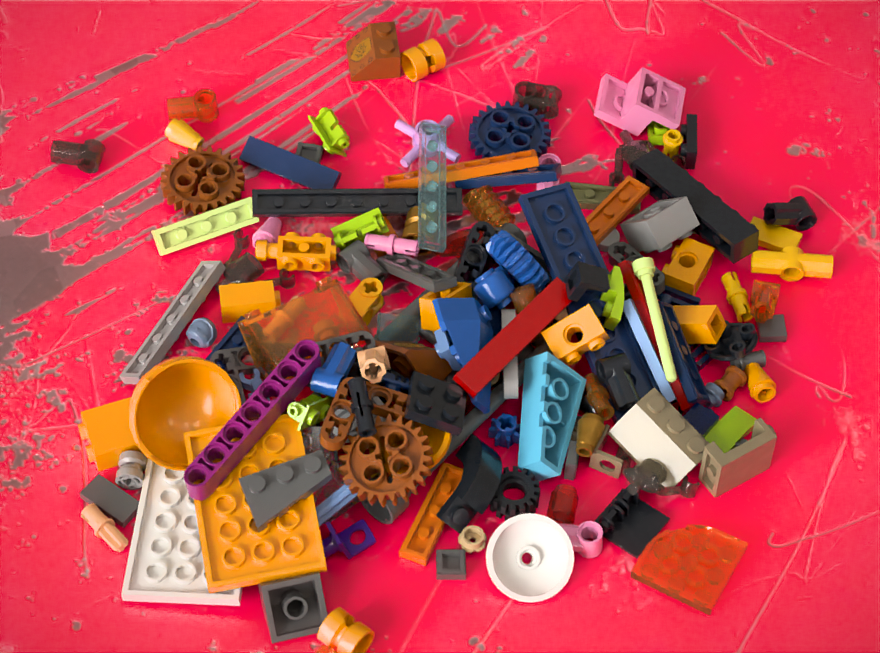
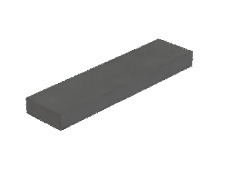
(417, 272)

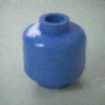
(494, 288)

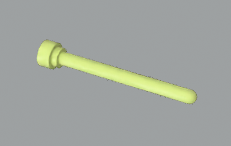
(644, 270)

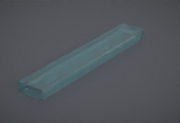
(432, 187)

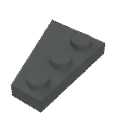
(281, 486)

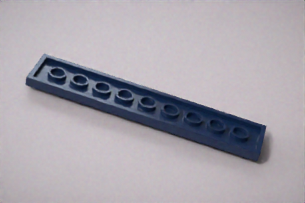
(563, 241)

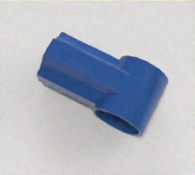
(335, 369)

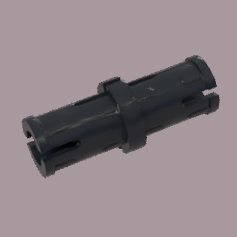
(362, 407)

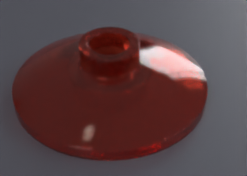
(455, 243)

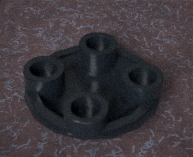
(734, 343)

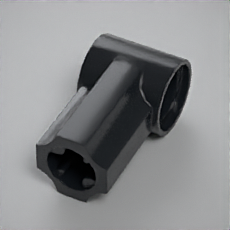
(795, 212)
(616, 373)

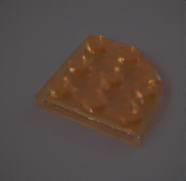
(690, 564)

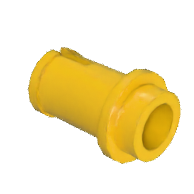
(672, 140)

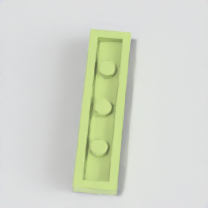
(204, 226)

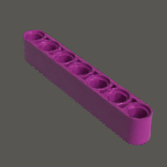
(251, 431)

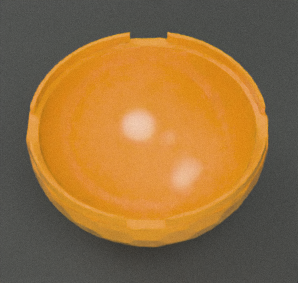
(177, 399)

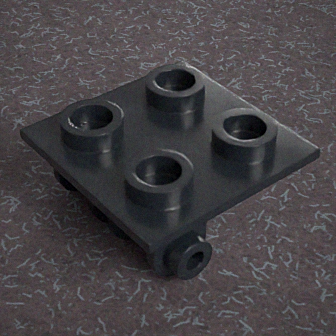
(631, 522)

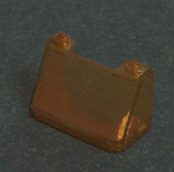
(313, 316)

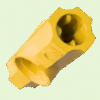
(791, 263)

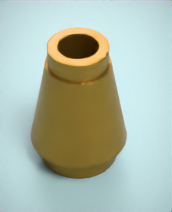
(589, 432)

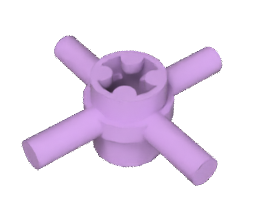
(413, 132)

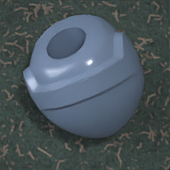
(202, 332)

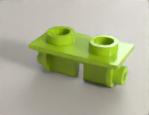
(333, 139)
(356, 228)
(309, 410)

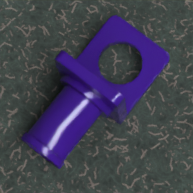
(342, 543)

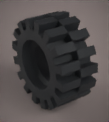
(519, 481)

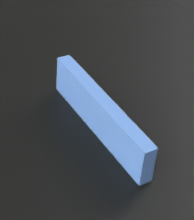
(648, 350)

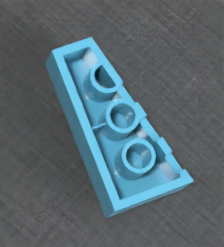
(547, 414)

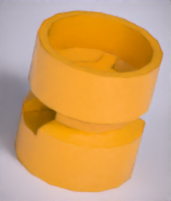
(422, 60)
(342, 632)

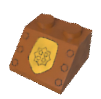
(374, 53)
(410, 357)

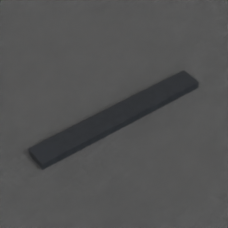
(343, 202)

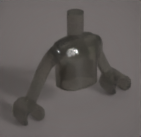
(631, 151)
(247, 267)
(649, 476)

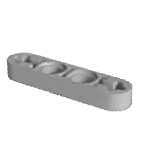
(510, 372)

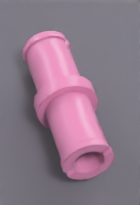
(391, 244)

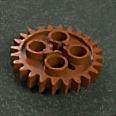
(202, 180)
(412, 453)

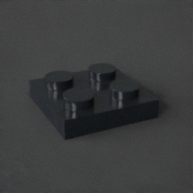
(436, 403)

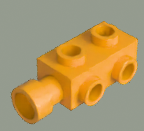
(299, 252)

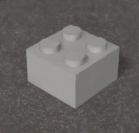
(660, 225)

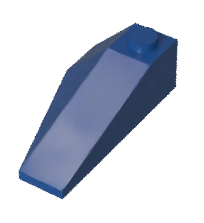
(470, 331)

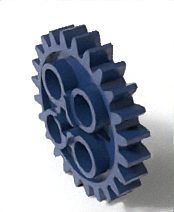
(509, 131)

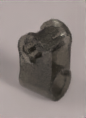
(538, 98)

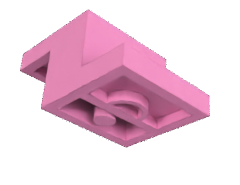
(640, 101)

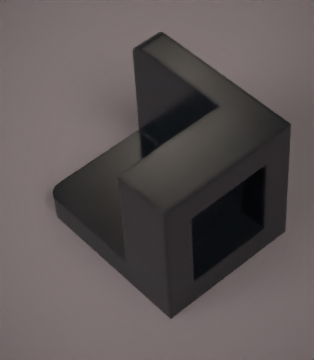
(585, 277)

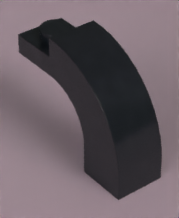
(477, 486)

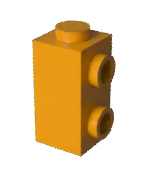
(245, 297)
(700, 323)

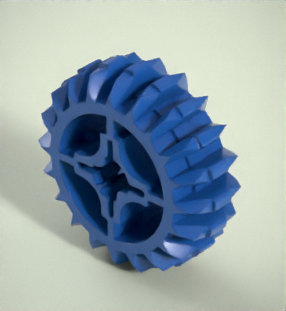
(517, 261)

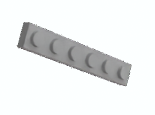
(173, 321)

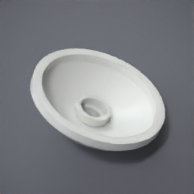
(550, 557)

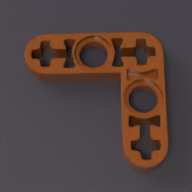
(345, 424)

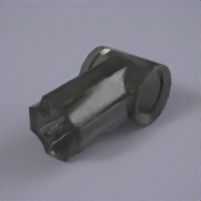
(85, 156)

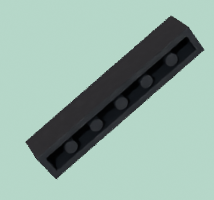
(718, 222)

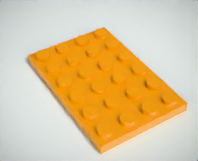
(230, 543)

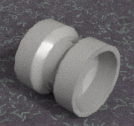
(131, 474)

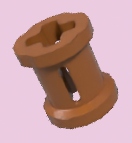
(731, 381)

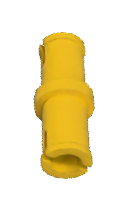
(737, 296)

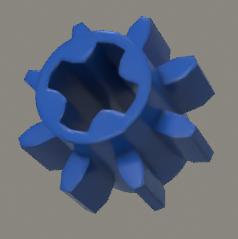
(505, 430)

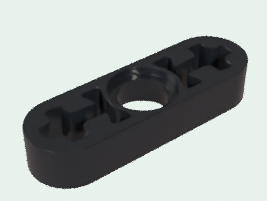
(470, 245)

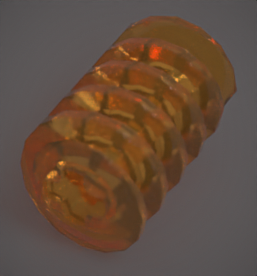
(487, 206)

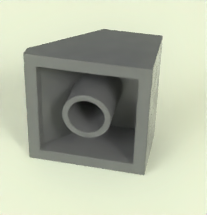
(293, 606)

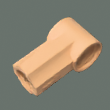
(373, 363)

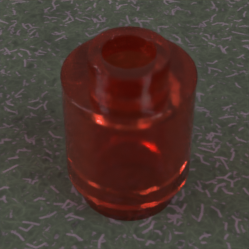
(563, 504)

